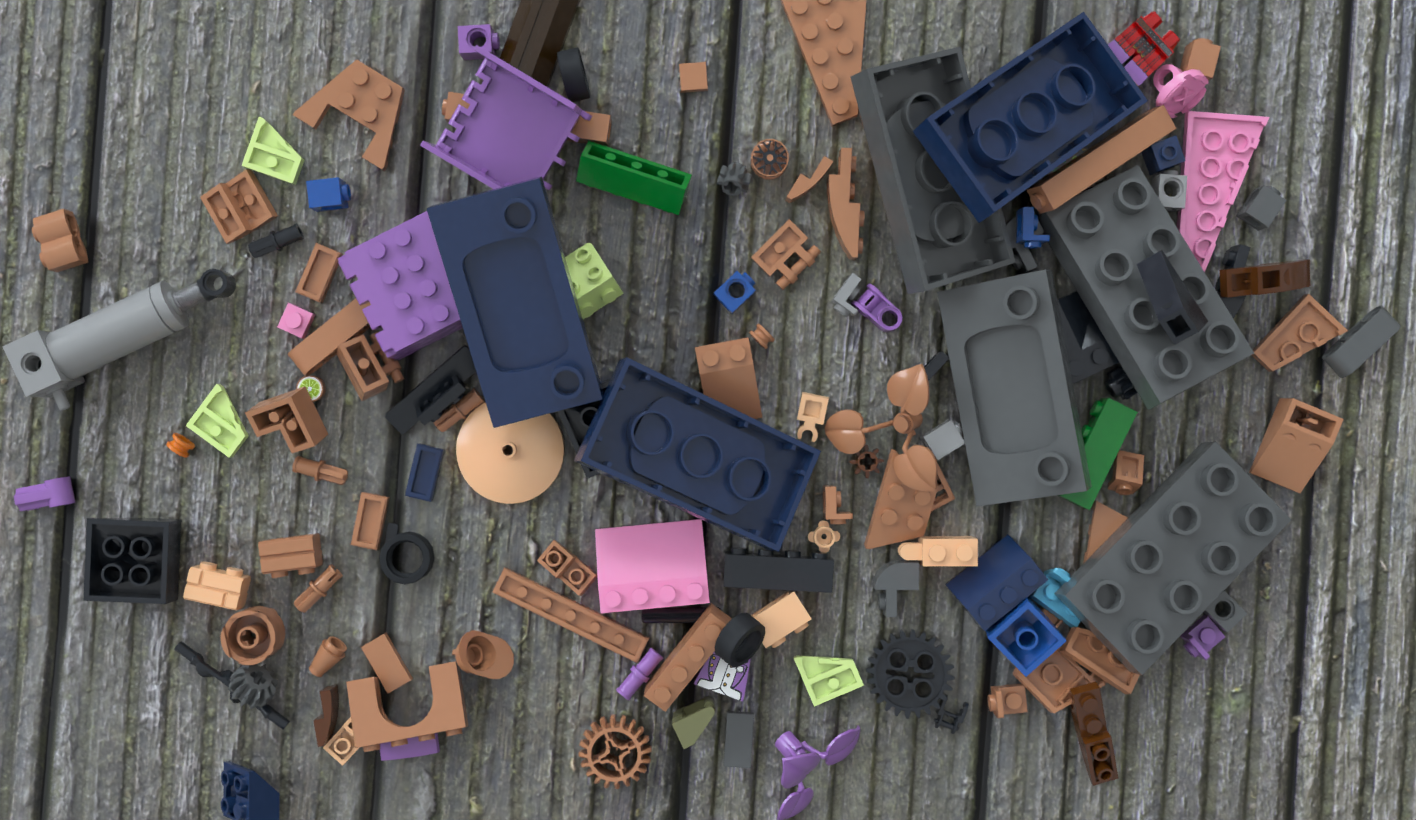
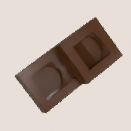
(326, 722)

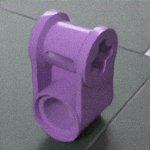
(876, 308)

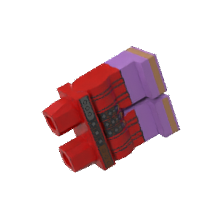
(1144, 46)

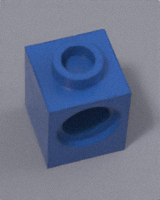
(328, 194)
(729, 302)

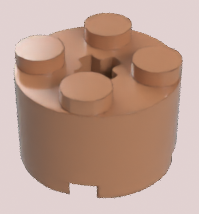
(250, 650)

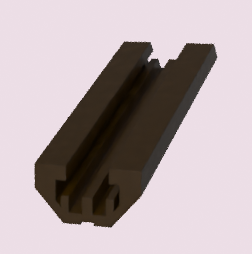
(538, 35)

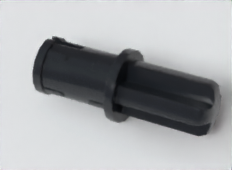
(275, 241)

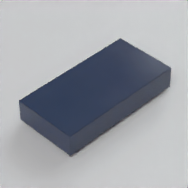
(424, 472)

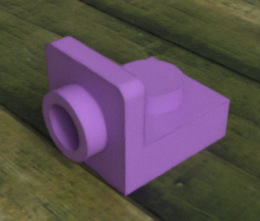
(1202, 637)

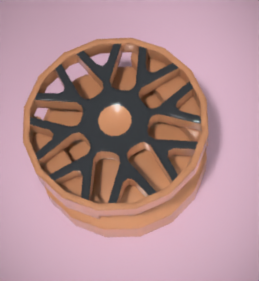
(769, 159)

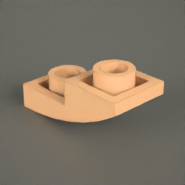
(342, 744)

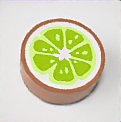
(314, 386)

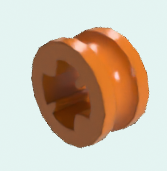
(180, 445)

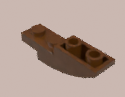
(1265, 278)
(1092, 733)

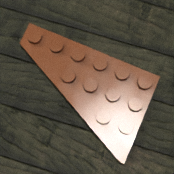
(832, 47)

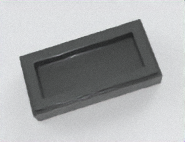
(738, 739)

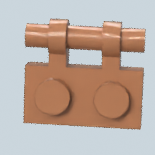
(780, 248)

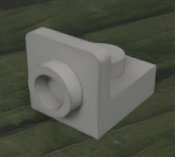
(847, 291)

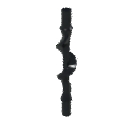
(206, 670)

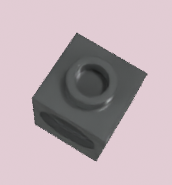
(1261, 207)
(1229, 616)

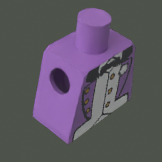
(723, 678)

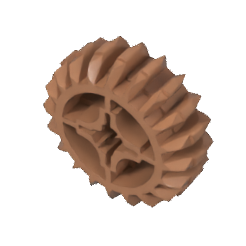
(621, 773)

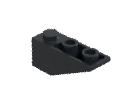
(1170, 298)

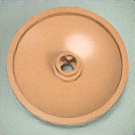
(515, 477)

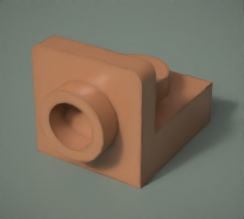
(1127, 473)
(831, 501)
(1007, 700)

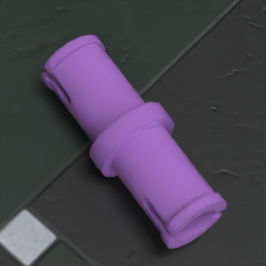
(639, 674)

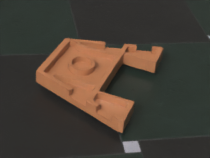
(364, 98)
(1055, 677)

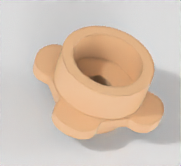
(824, 544)

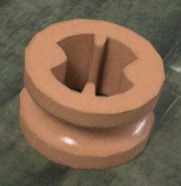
(761, 336)

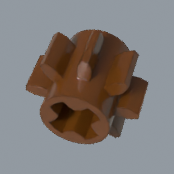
(871, 466)

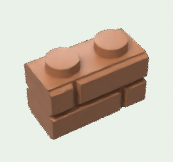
(290, 554)

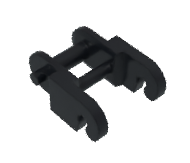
(958, 717)

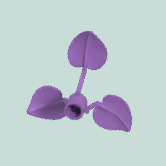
(799, 764)

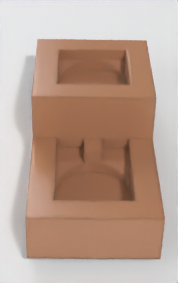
(804, 184)

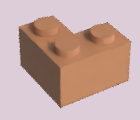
(292, 415)

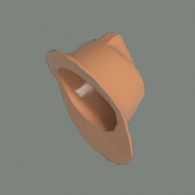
(484, 655)

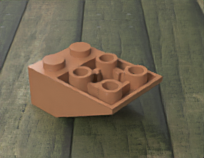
(1295, 444)

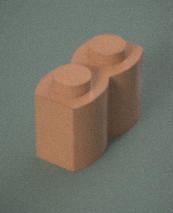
(59, 240)

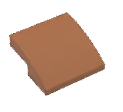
(239, 206)

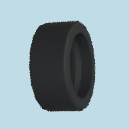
(573, 75)
(386, 561)
(739, 640)

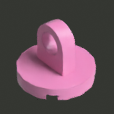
(1182, 91)

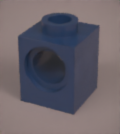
(1163, 155)

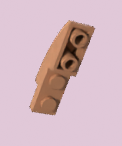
(844, 215)

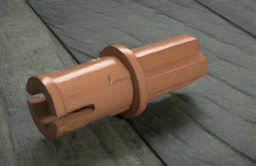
(459, 410)
(320, 470)
(317, 588)

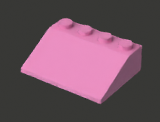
(651, 566)

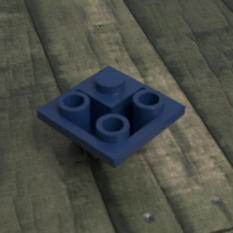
(247, 795)

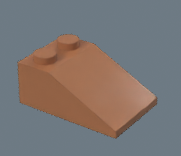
(729, 375)

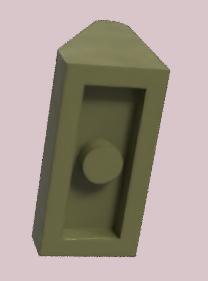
(692, 720)

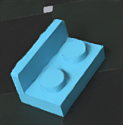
(1047, 599)

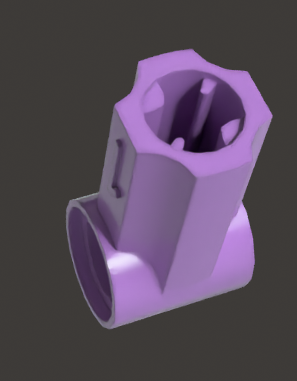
(50, 493)

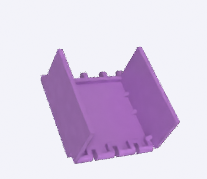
(509, 128)
(405, 286)

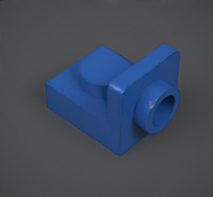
(1025, 226)

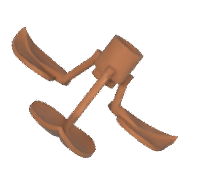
(910, 391)

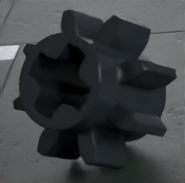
(1119, 384)

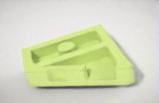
(272, 154)
(219, 422)
(827, 677)

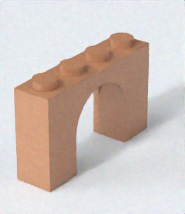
(374, 727)

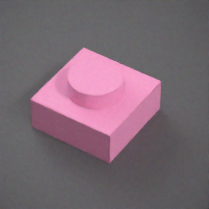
(296, 320)

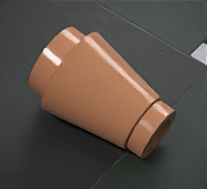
(327, 656)

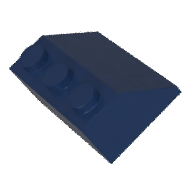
(998, 582)

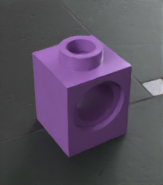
(470, 33)

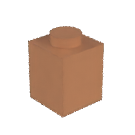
(1201, 56)

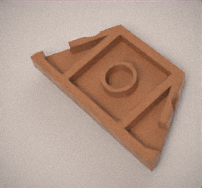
(898, 511)

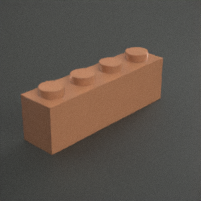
(686, 658)

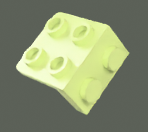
(591, 280)

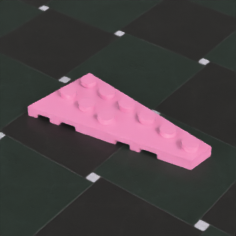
(1216, 162)

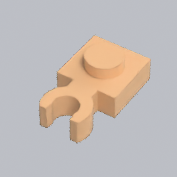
(812, 412)

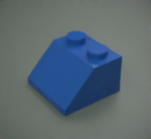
(1025, 636)

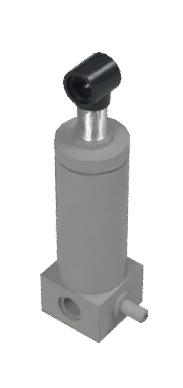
(58, 359)

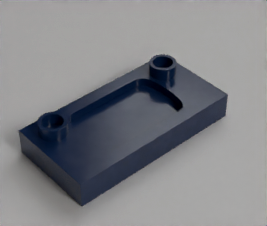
(1029, 116)
(516, 301)
(697, 455)

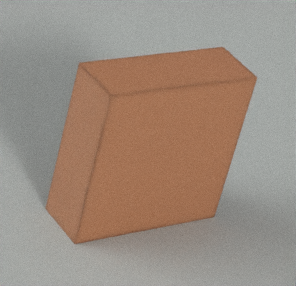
(693, 77)

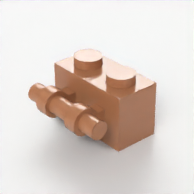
(363, 367)

